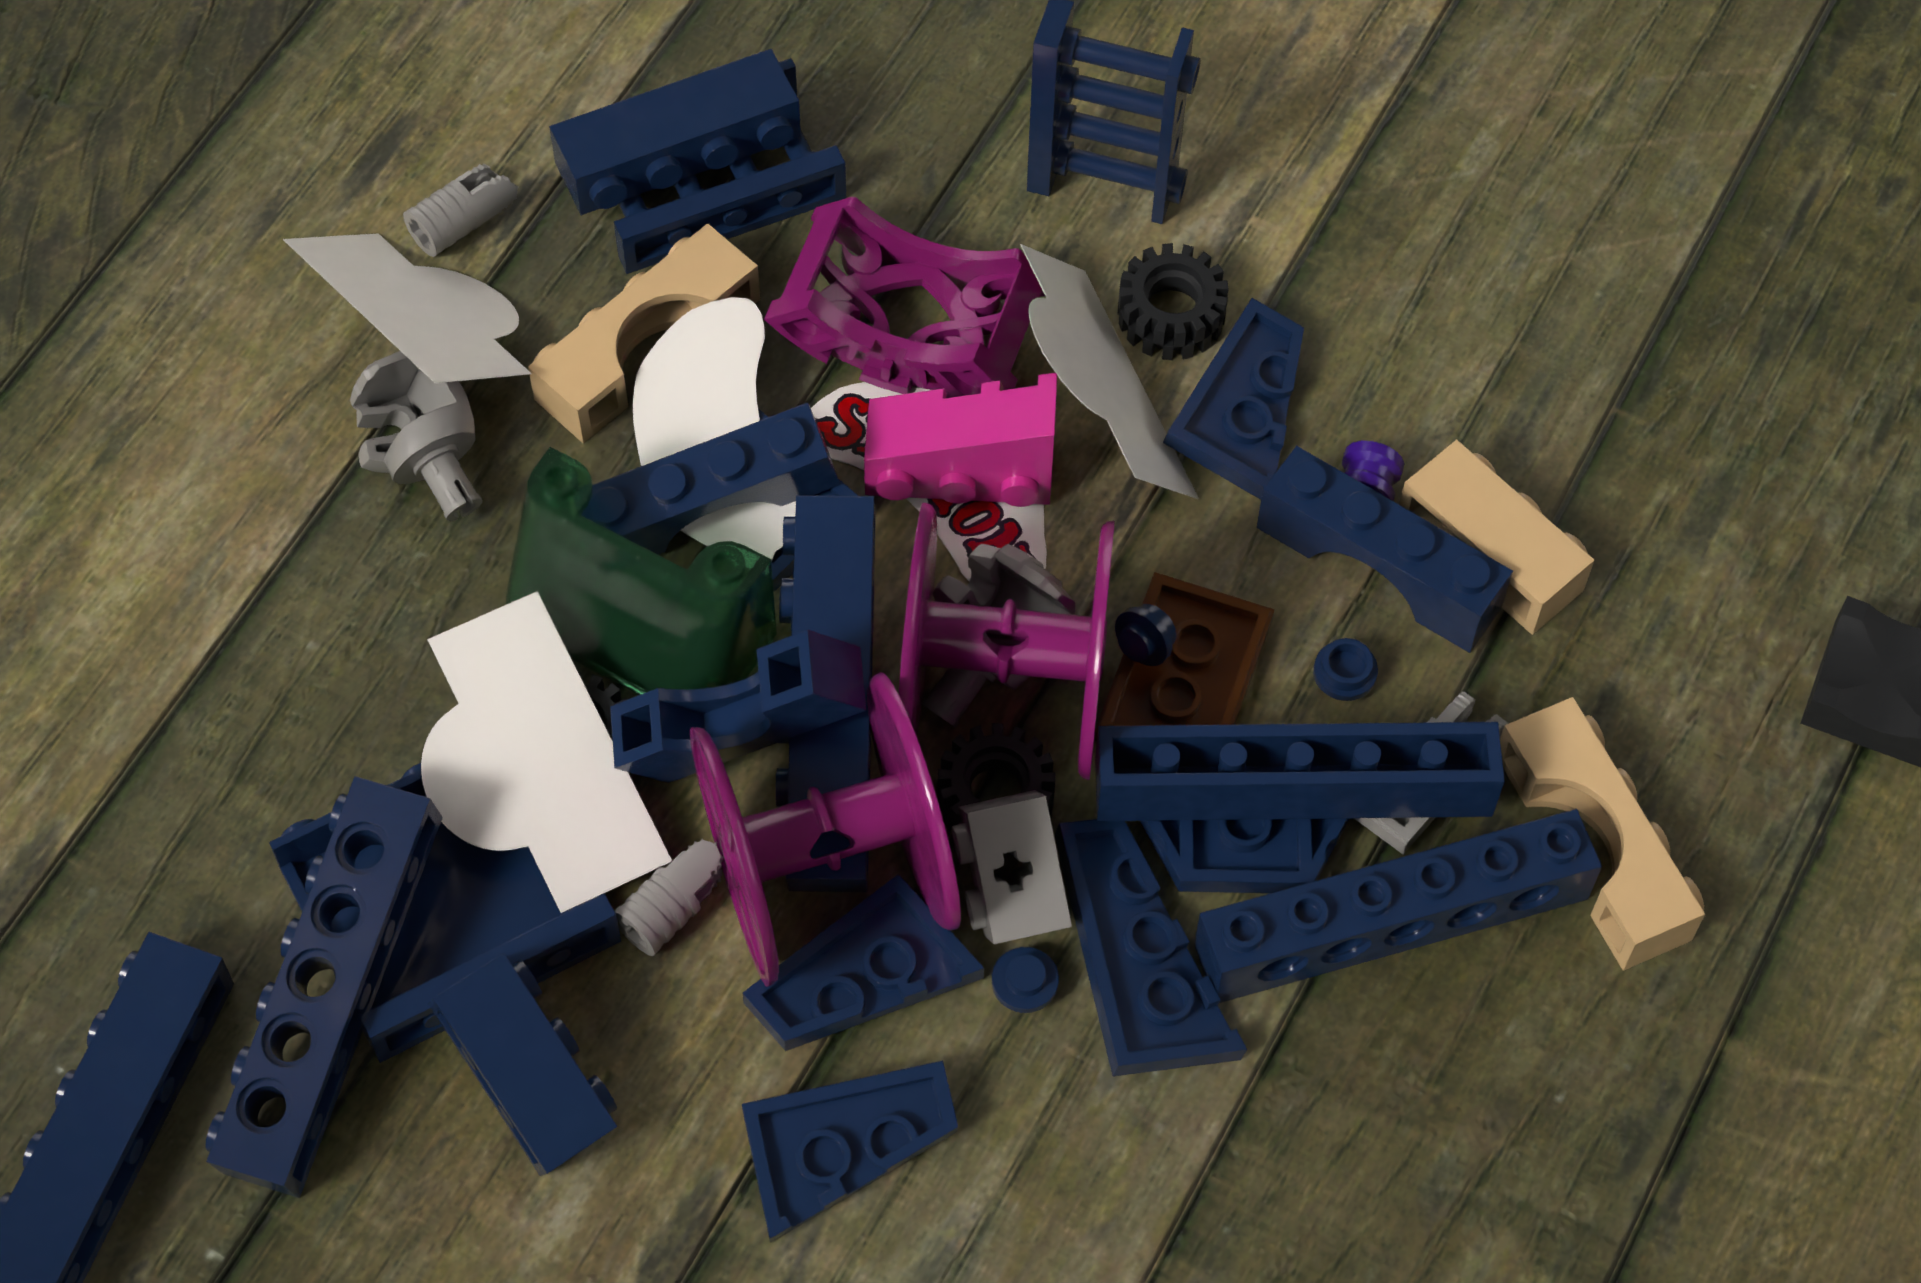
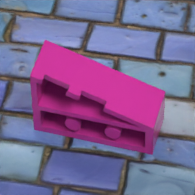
(963, 446)

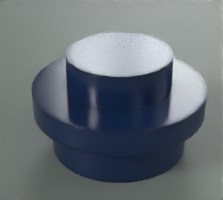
(1145, 634)
(1345, 669)
(1025, 979)

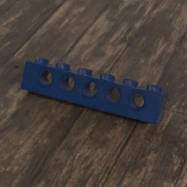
(1396, 905)
(284, 1153)

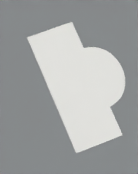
(428, 313)
(1097, 371)
(533, 759)

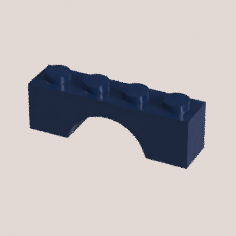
(751, 464)
(1441, 577)
(797, 689)

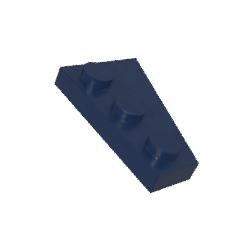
(1242, 401)
(841, 1137)

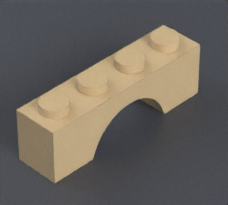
(583, 374)
(1562, 764)

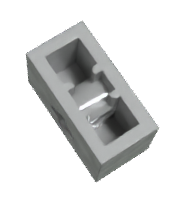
(1037, 896)

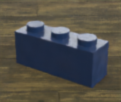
(525, 1062)

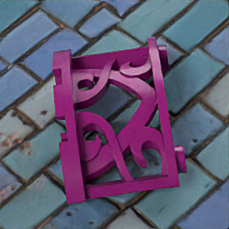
(888, 258)

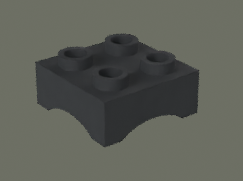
(1870, 683)

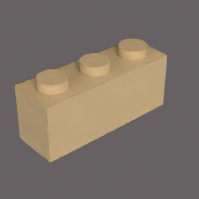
(1478, 507)

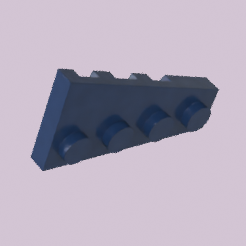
(1142, 978)

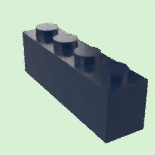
(676, 131)

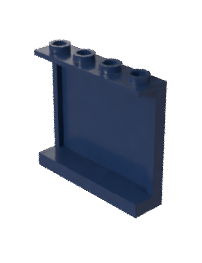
(460, 917)

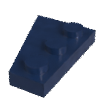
(862, 968)

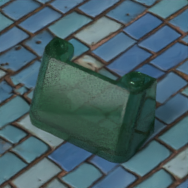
(627, 606)

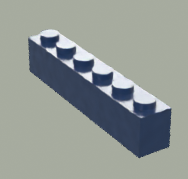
(835, 598)
(1298, 771)
(110, 1112)

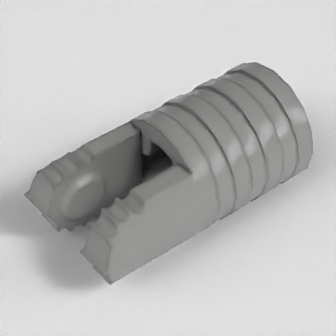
(459, 208)
(670, 897)

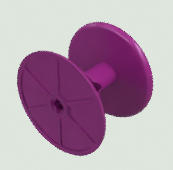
(1001, 638)
(868, 814)

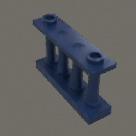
(1056, 119)
(736, 206)

